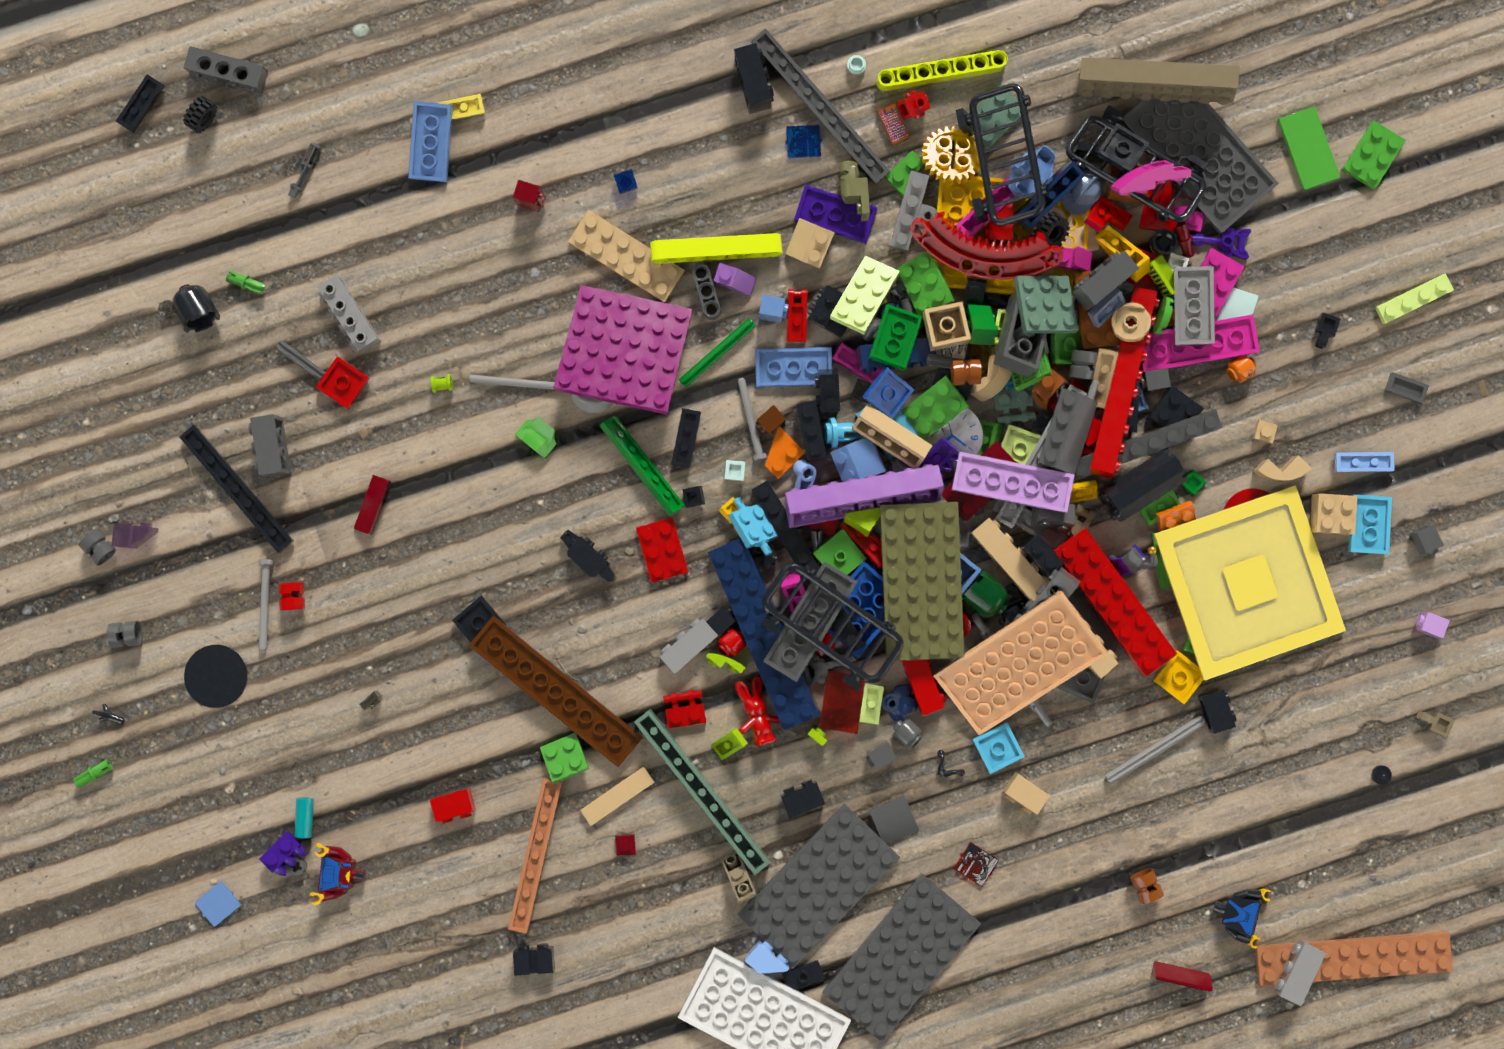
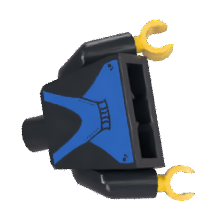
(1242, 914)

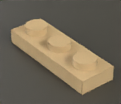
(1104, 373)

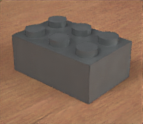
(1104, 279)
(269, 446)

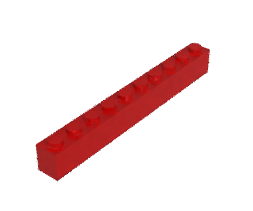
(1122, 392)

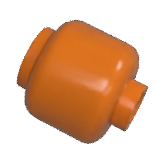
(1241, 368)

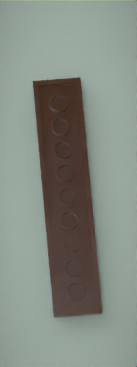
(555, 691)

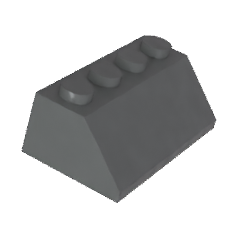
(1067, 432)

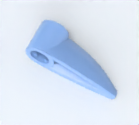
(805, 474)

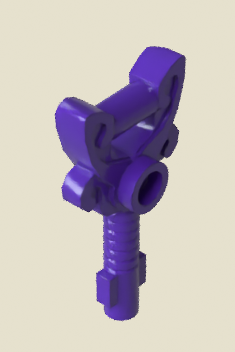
(1226, 242)

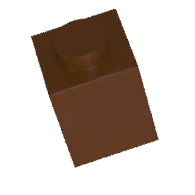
(770, 420)

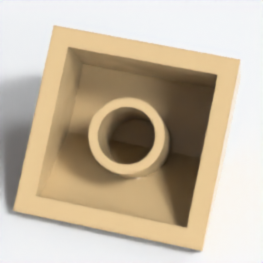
(809, 243)

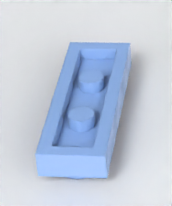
(1364, 462)

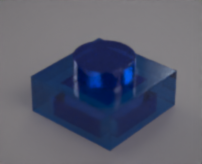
(625, 181)

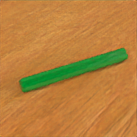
(717, 352)

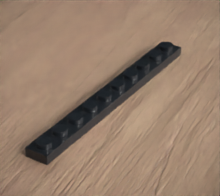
(800, 553)

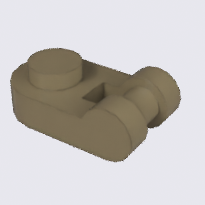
(1088, 515)

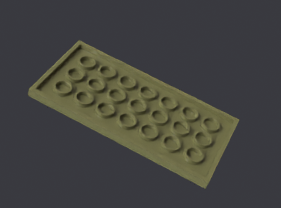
(922, 579)

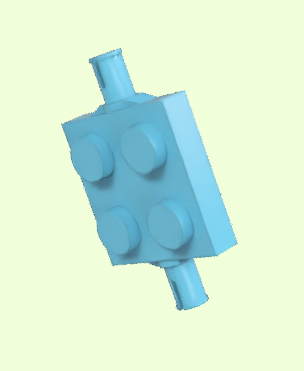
(753, 526)

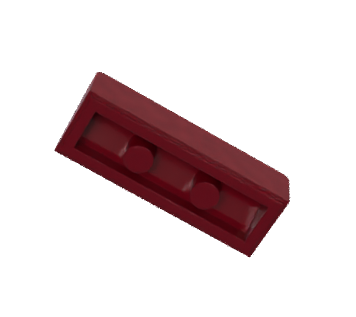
(372, 504)
(1182, 976)

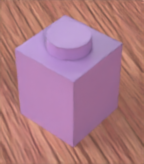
(1431, 624)

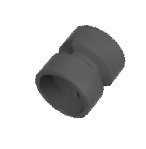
(1083, 364)
(99, 549)
(121, 634)

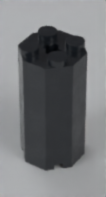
(1142, 485)

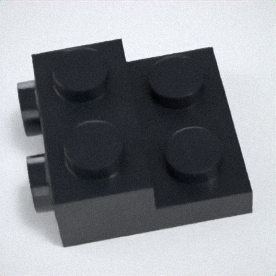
(822, 310)

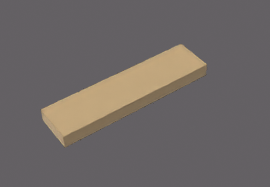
(617, 796)

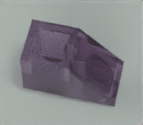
(131, 536)

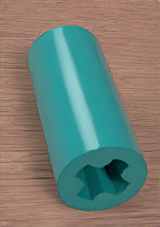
(304, 817)

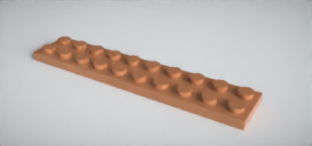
(1364, 957)

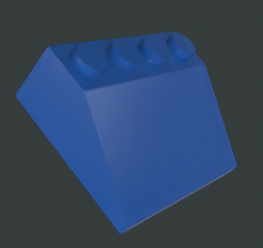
(869, 596)

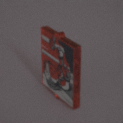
(976, 864)

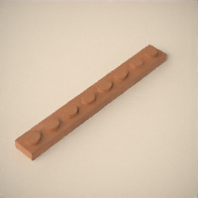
(535, 856)

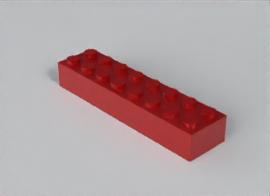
(1115, 603)

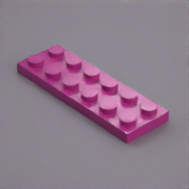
(1232, 339)

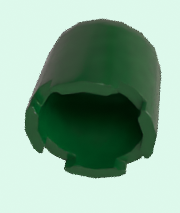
(986, 595)

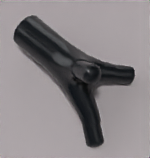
(108, 715)

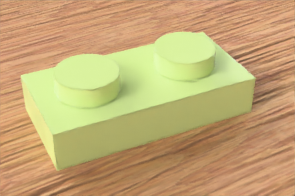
(871, 703)

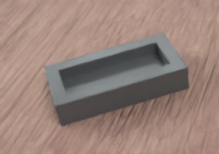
(1406, 388)

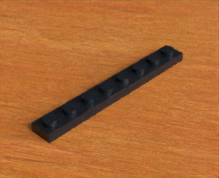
(236, 488)

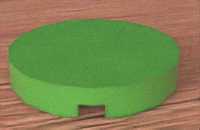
(1163, 315)

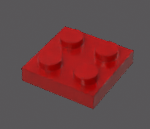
(342, 382)

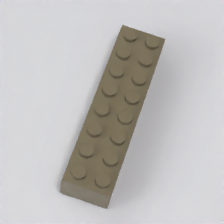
(1158, 80)

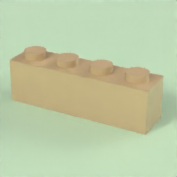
(891, 436)

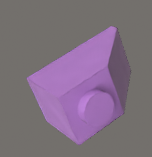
(734, 279)

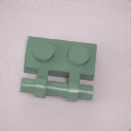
(1011, 400)

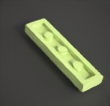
(1414, 298)

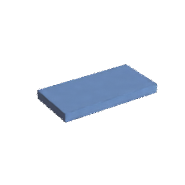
(430, 141)
(790, 366)

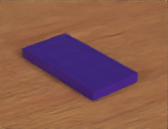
(833, 214)

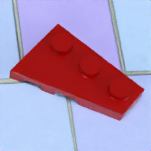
(1148, 218)

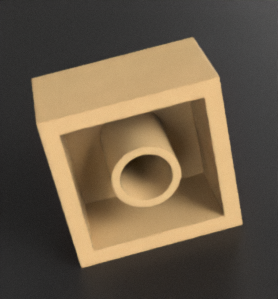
(946, 326)
(1333, 514)

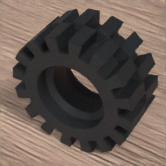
(200, 114)
(1052, 221)

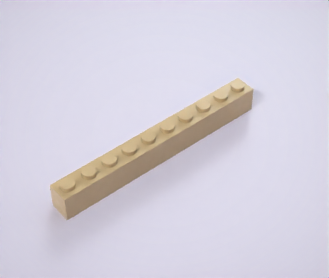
(1025, 575)

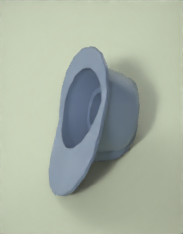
(1083, 195)

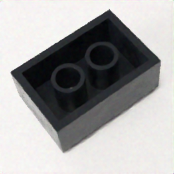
(753, 78)

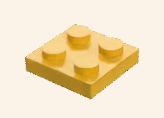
(1179, 677)

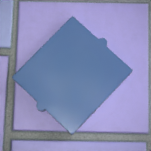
(217, 903)

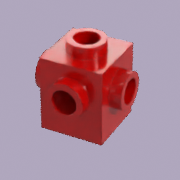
(913, 104)

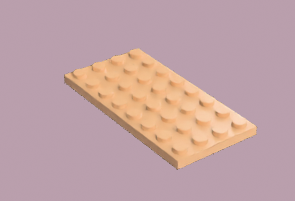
(1020, 663)

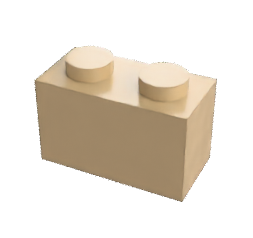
(1025, 793)

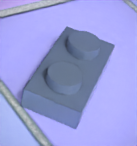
(1106, 307)

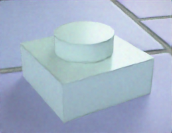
(734, 470)

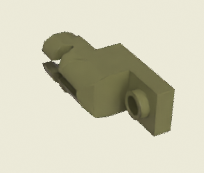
(854, 188)

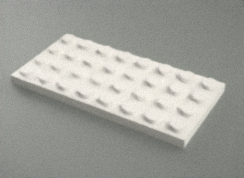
(757, 1010)

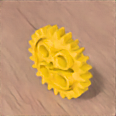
(934, 154)

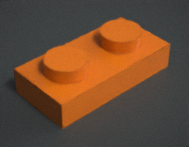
(1175, 516)

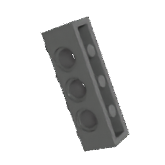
(198, 58)
(1060, 578)

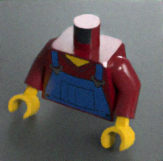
(336, 873)

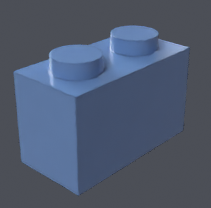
(773, 308)

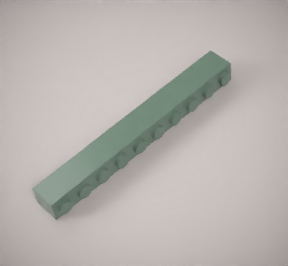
(702, 791)

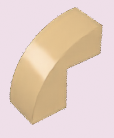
(992, 384)
(1291, 470)

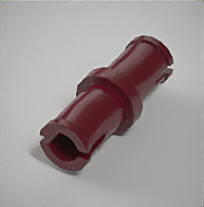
(1184, 239)

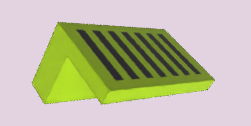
(1162, 276)

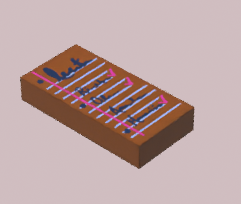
(893, 124)

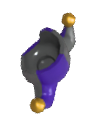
(1134, 561)

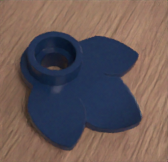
(902, 703)

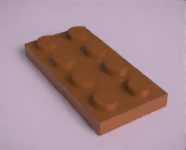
(1091, 336)

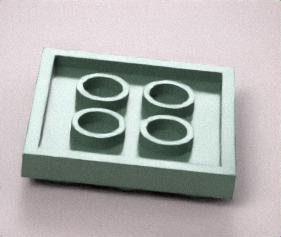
(1045, 304)

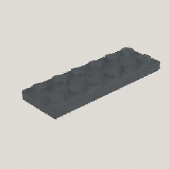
(790, 651)

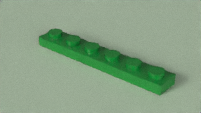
(642, 465)

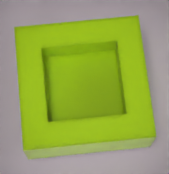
(818, 735)

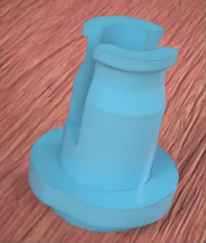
(839, 432)

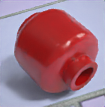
(731, 643)

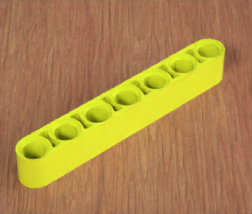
(948, 64)
(716, 248)

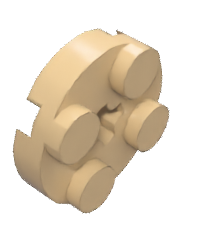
(1123, 330)

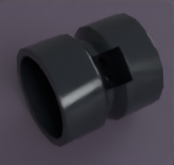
(1162, 243)

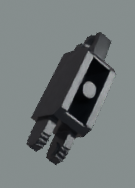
(587, 557)

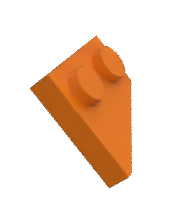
(783, 453)

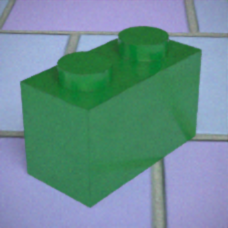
(981, 324)

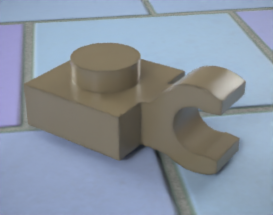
(1438, 722)

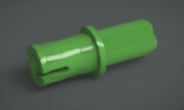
(245, 282)
(93, 773)

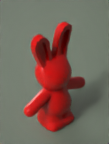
(755, 709)

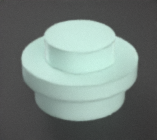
(856, 64)

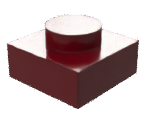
(625, 844)

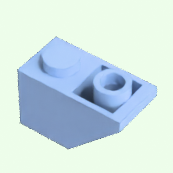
(765, 960)

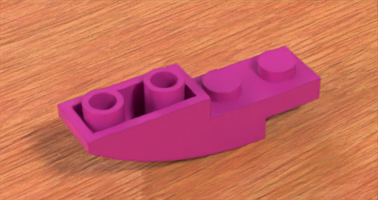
(1148, 175)

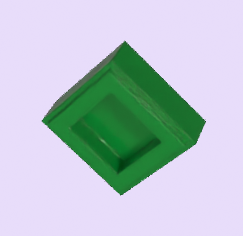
(1194, 483)

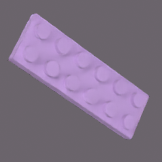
(1013, 482)

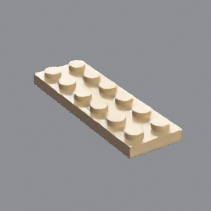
(625, 256)

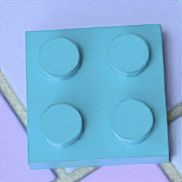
(998, 748)

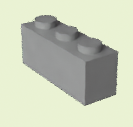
(688, 645)
(1299, 972)

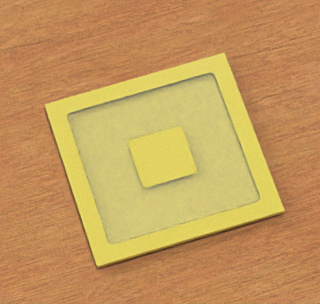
(1249, 582)

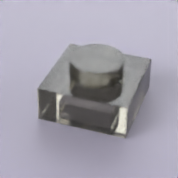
(371, 701)

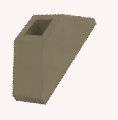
(739, 877)

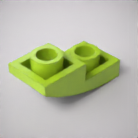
(719, 660)

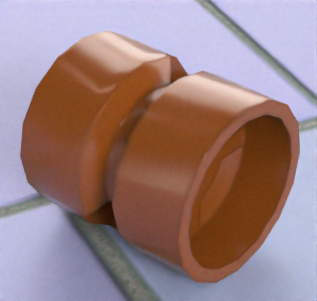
(966, 372)
(1145, 879)

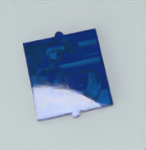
(803, 141)

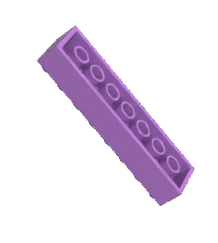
(836, 499)

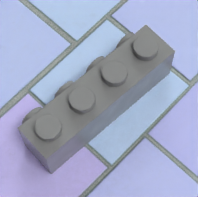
(348, 313)

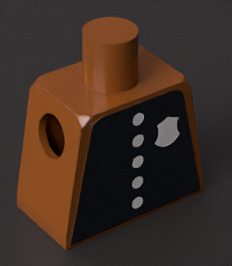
(1049, 389)

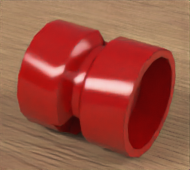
(288, 602)

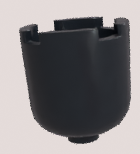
(194, 308)

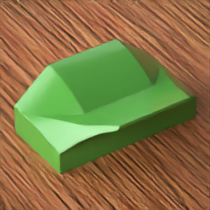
(538, 436)

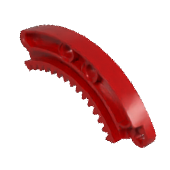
(1013, 260)

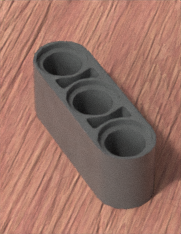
(702, 283)

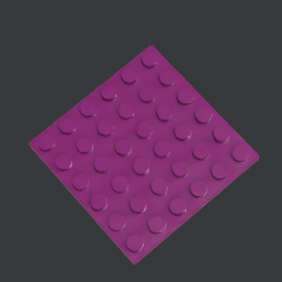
(623, 349)

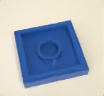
(888, 393)

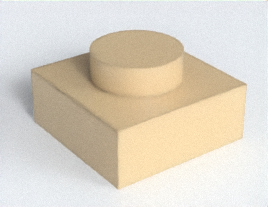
(1265, 431)

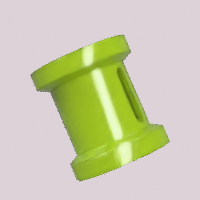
(441, 383)

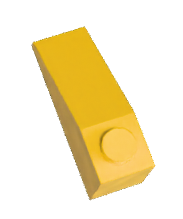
(1112, 241)

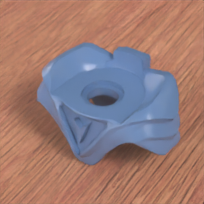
(1045, 160)

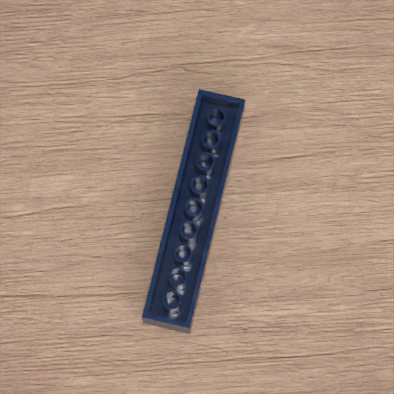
(745, 591)

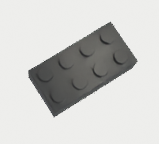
(1015, 349)

